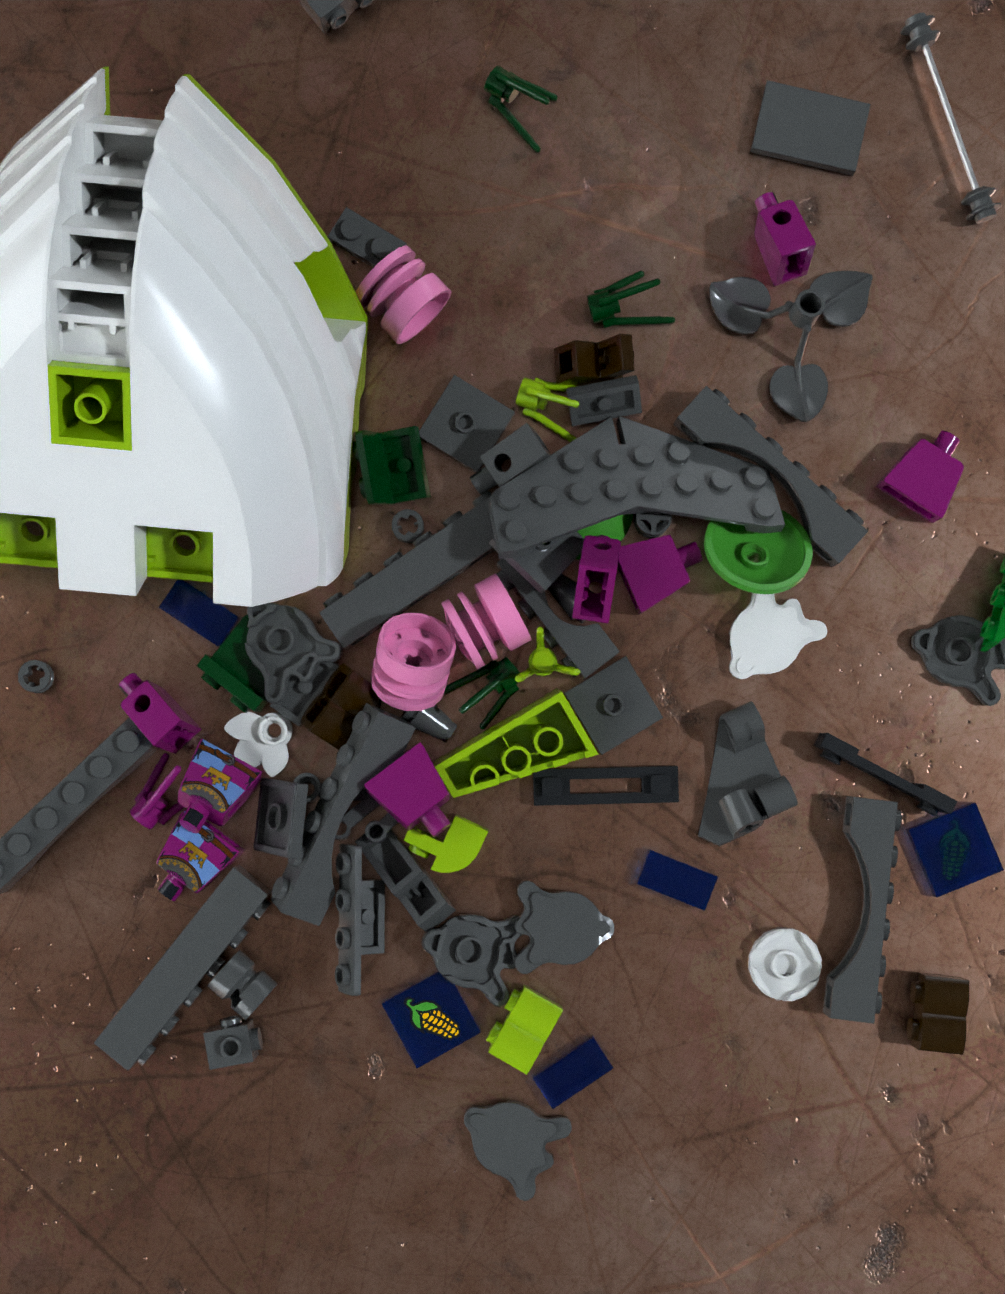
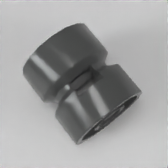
(242, 984)

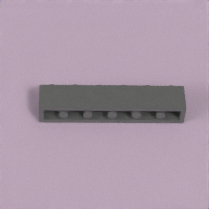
(411, 575)
(183, 967)

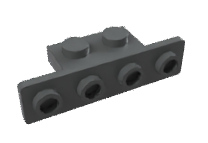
(360, 918)

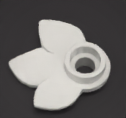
(256, 743)

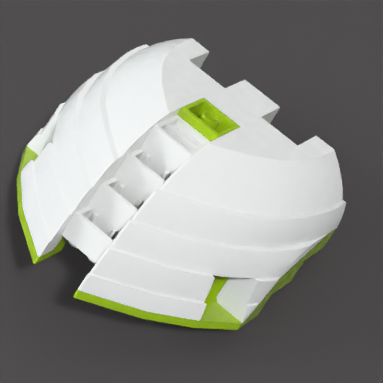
(171, 357)

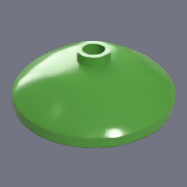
(777, 557)

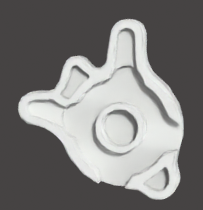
(770, 636)

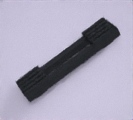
(657, 783)
(930, 799)

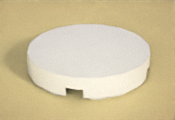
(785, 964)

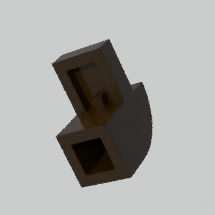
(594, 362)

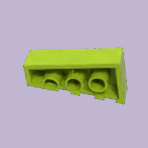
(524, 743)

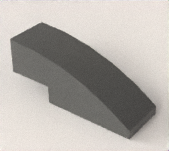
(406, 879)

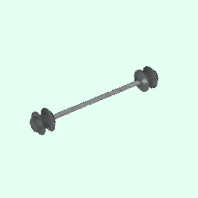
(922, 39)

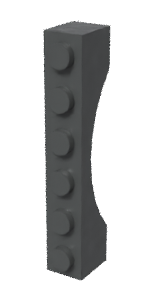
(717, 426)
(373, 745)
(70, 799)
(854, 982)

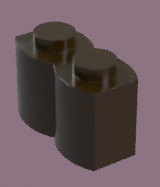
(334, 709)
(939, 1013)

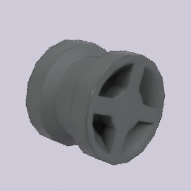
(652, 531)

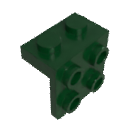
(391, 466)
(234, 671)

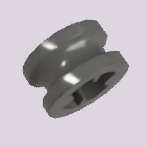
(406, 514)
(26, 671)

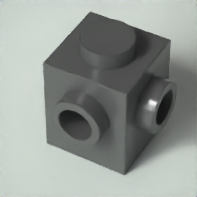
(232, 1042)

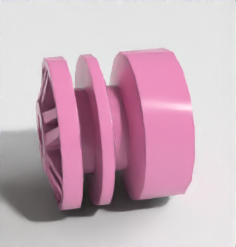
(399, 291)
(486, 621)
(412, 661)

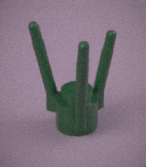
(506, 86)
(605, 303)
(500, 679)

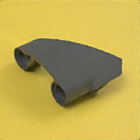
(743, 779)

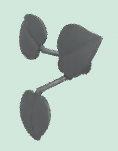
(837, 295)

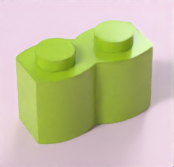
(524, 1029)

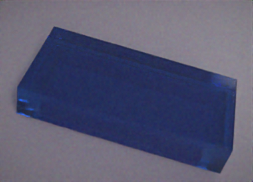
(199, 612)
(677, 879)
(572, 1072)

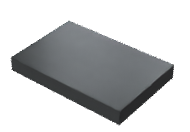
(810, 128)

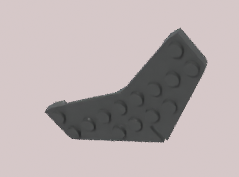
(646, 473)

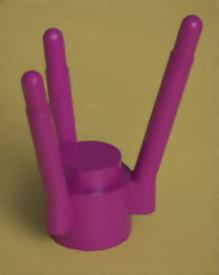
(150, 804)

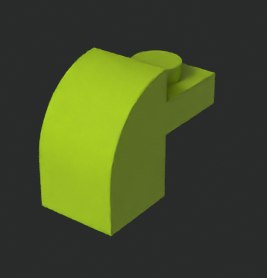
(455, 851)

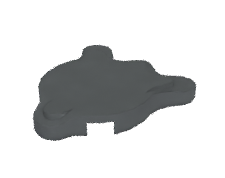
(285, 645)
(955, 659)
(560, 927)
(473, 952)
(512, 1141)

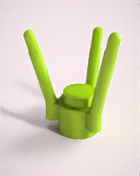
(536, 394)
(544, 661)

